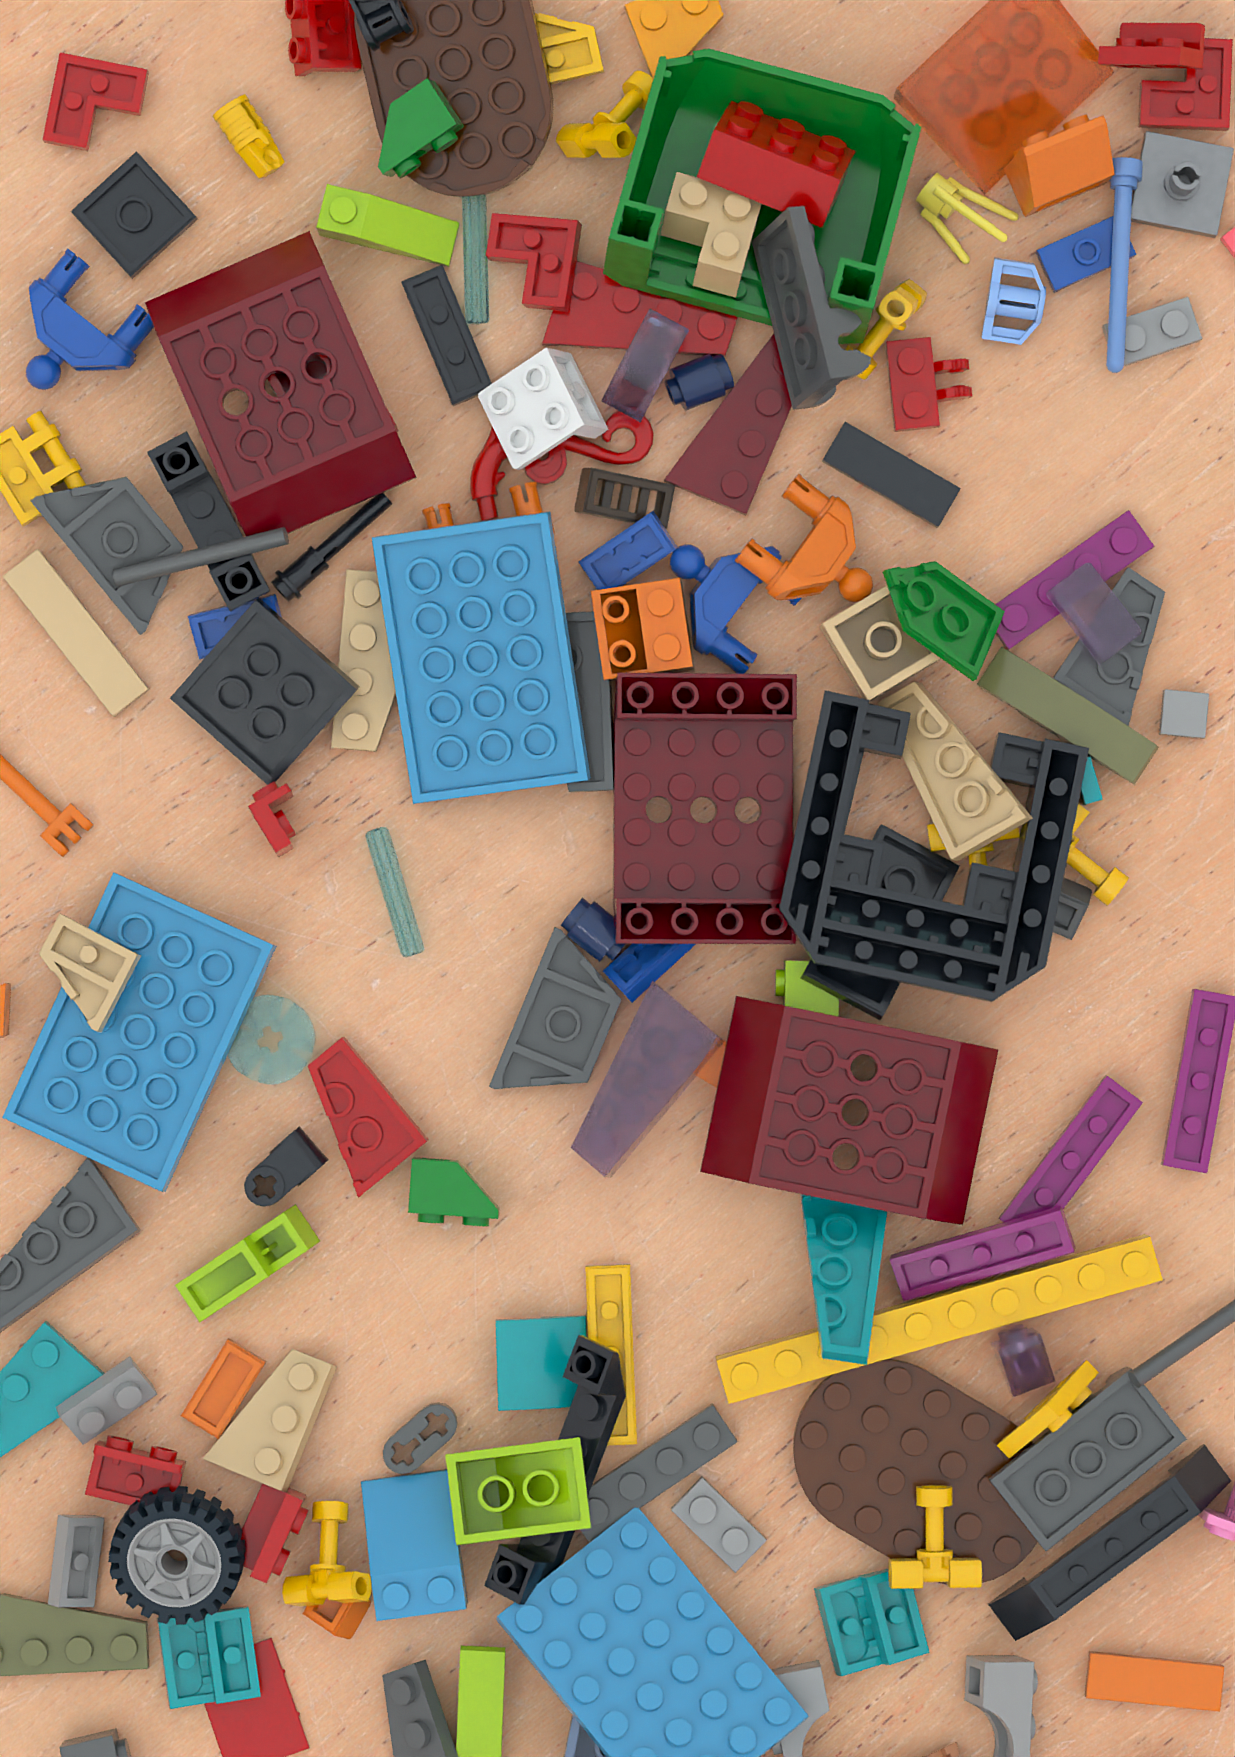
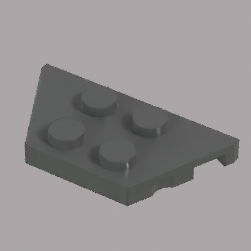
(110, 529)
(559, 1022)

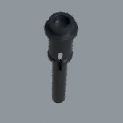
(315, 561)

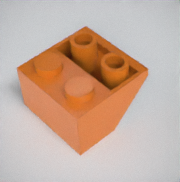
(1061, 165)
(642, 628)

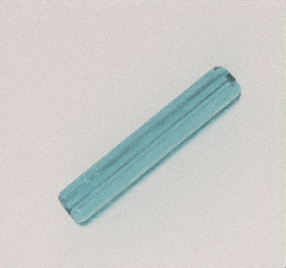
(475, 260)
(394, 891)

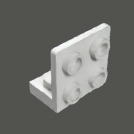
(541, 407)

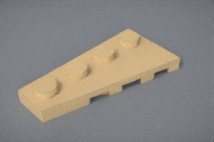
(367, 661)
(953, 779)

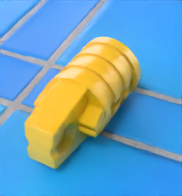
(249, 136)

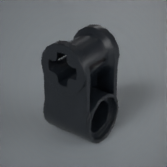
(376, 12)
(289, 1163)

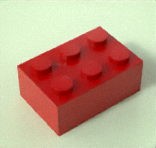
(776, 161)

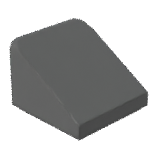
(1071, 908)

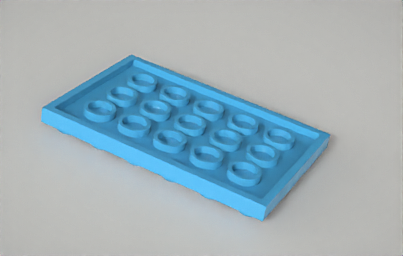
(481, 657)
(146, 1078)
(649, 1653)

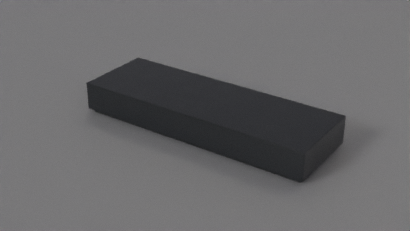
(447, 334)
(891, 474)

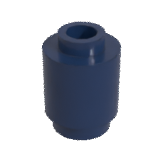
(699, 381)
(592, 930)

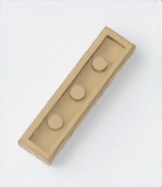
(75, 633)

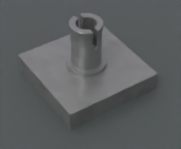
(1181, 184)

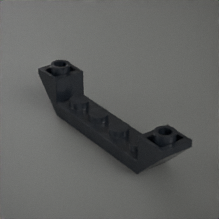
(590, 1417)
(1113, 1546)

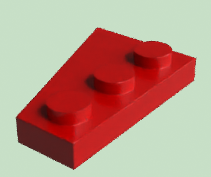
(365, 1116)

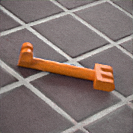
(57, 821)

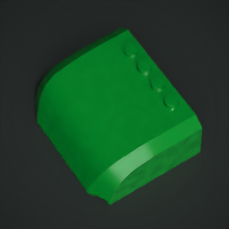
(673, 137)

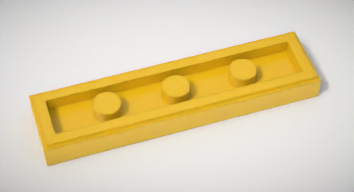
(611, 1325)

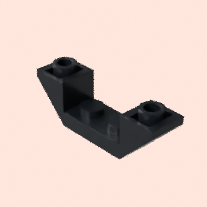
(207, 517)

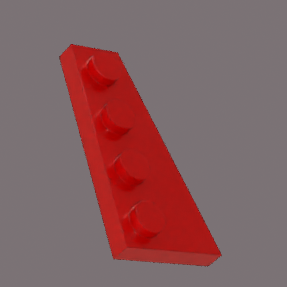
(610, 315)

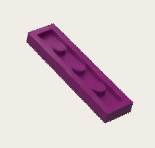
(1108, 553)
(1199, 1081)
(1075, 1151)
(982, 1253)

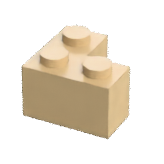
(718, 223)

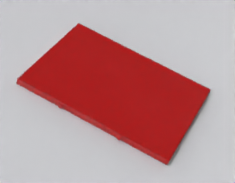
(260, 1724)

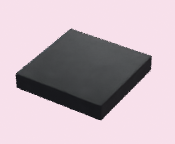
(134, 215)

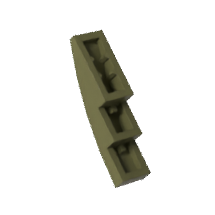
(1067, 715)

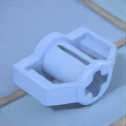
(999, 292)

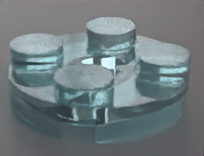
(294, 1050)

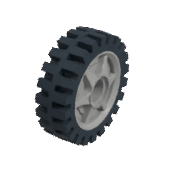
(169, 1585)

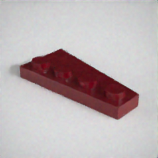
(739, 437)

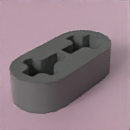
(412, 1430)

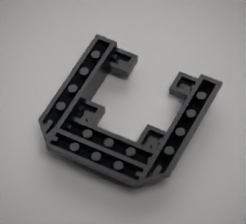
(963, 949)

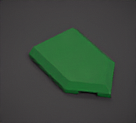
(944, 614)

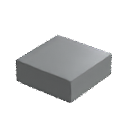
(1184, 714)

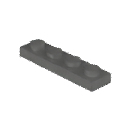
(657, 1468)

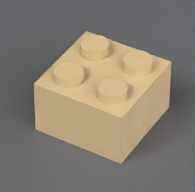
(875, 646)

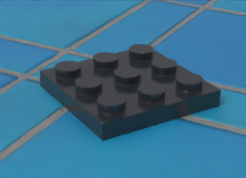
(264, 692)

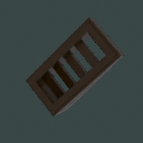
(587, 491)

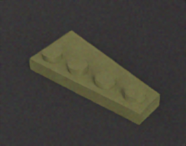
(67, 1639)

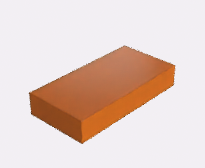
(223, 1388)

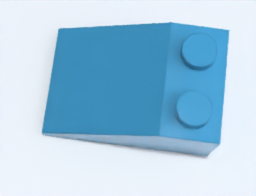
(413, 1546)

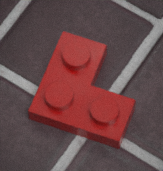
(84, 86)
(1199, 101)
(548, 249)

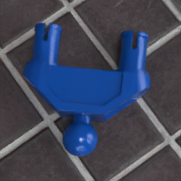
(71, 335)
(715, 601)

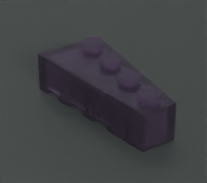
(648, 1074)

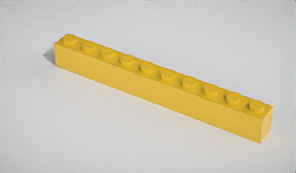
(948, 1316)

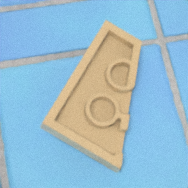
(276, 1422)

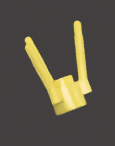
(944, 197)

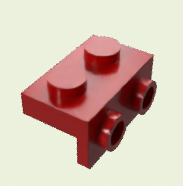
(127, 1473)
(268, 1527)

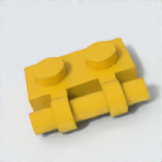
(20, 474)

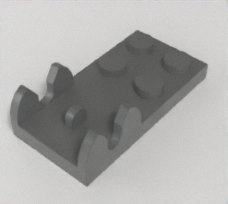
(801, 314)
(1088, 1459)

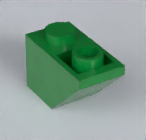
(415, 126)
(448, 1189)

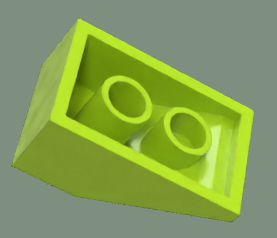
(518, 1491)

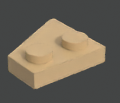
(89, 968)

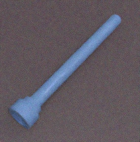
(1127, 174)

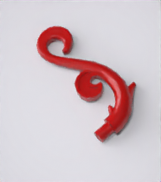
(485, 468)

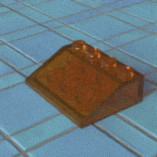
(1000, 82)

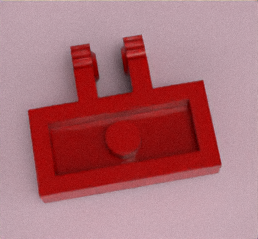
(914, 385)

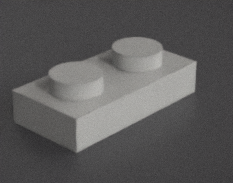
(1159, 330)
(106, 1400)
(718, 1524)
(76, 1561)

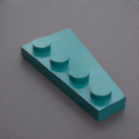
(844, 1271)
(37, 1381)

